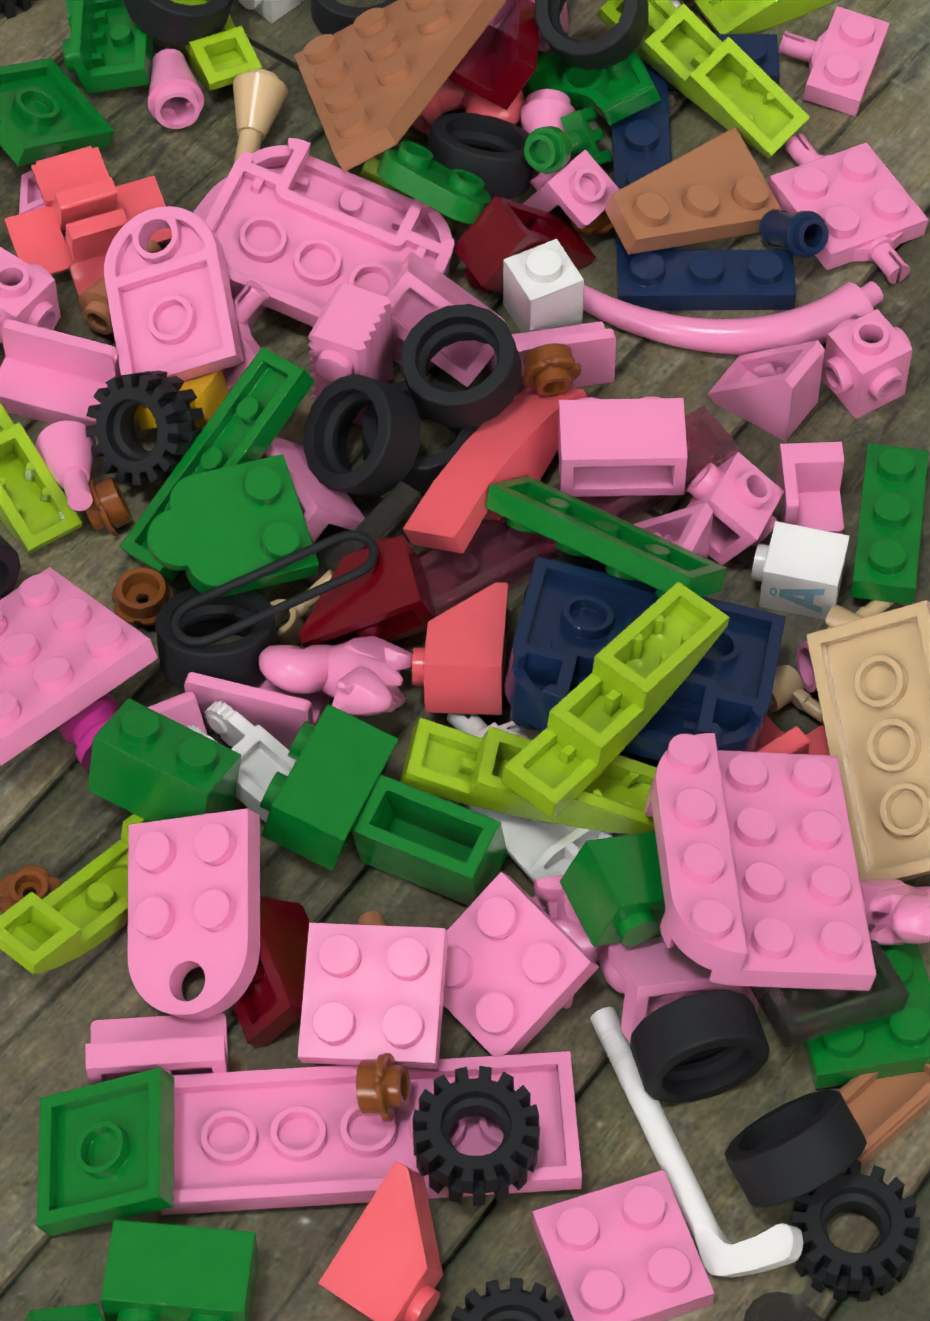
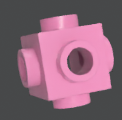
(27, 293)
(866, 362)
(741, 505)

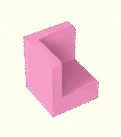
(811, 485)

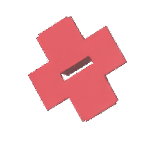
(87, 206)

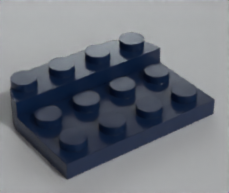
(580, 610)

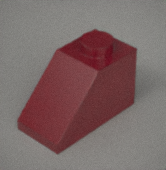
(509, 229)
(383, 603)

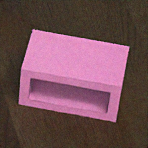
(622, 447)

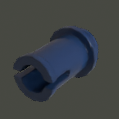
(800, 232)

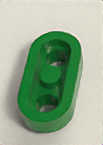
(448, 191)

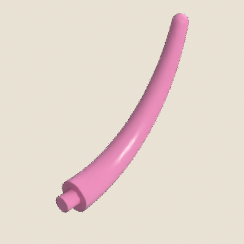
(738, 335)

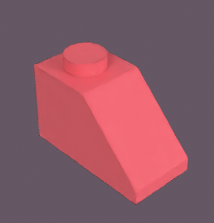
(466, 655)
(391, 1254)

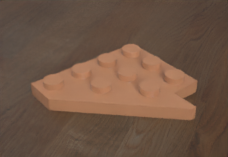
(386, 69)

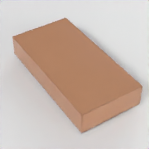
(886, 1106)

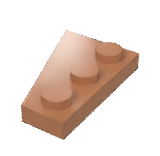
(694, 198)

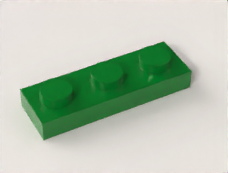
(890, 524)

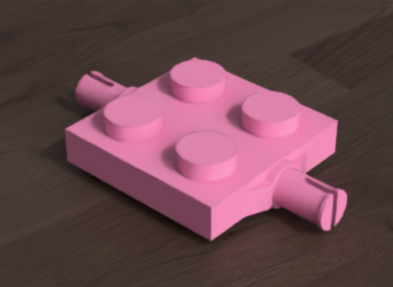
(858, 201)

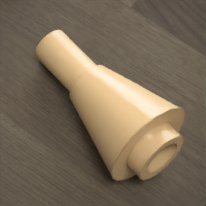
(257, 103)

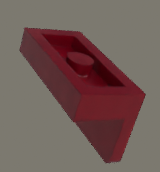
(502, 57)
(277, 987)

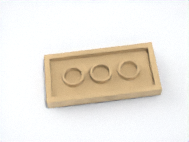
(877, 723)

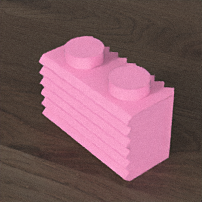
(352, 339)

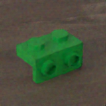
(106, 46)

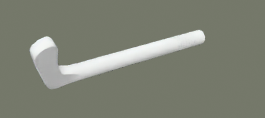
(720, 1257)

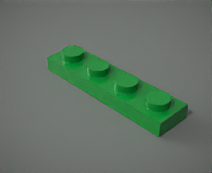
(234, 435)
(591, 532)

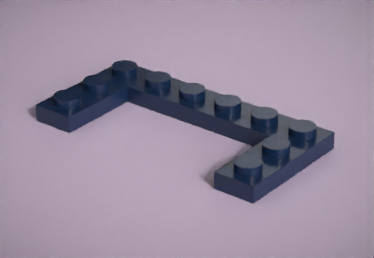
(694, 278)

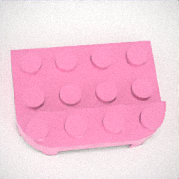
(312, 226)
(759, 867)

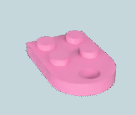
(173, 304)
(194, 907)

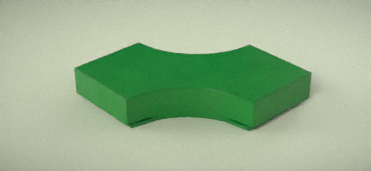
(611, 91)

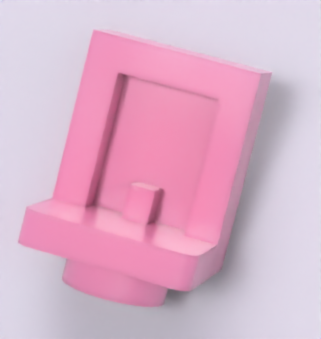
(578, 189)

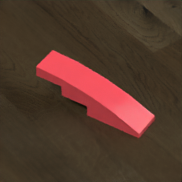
(501, 449)

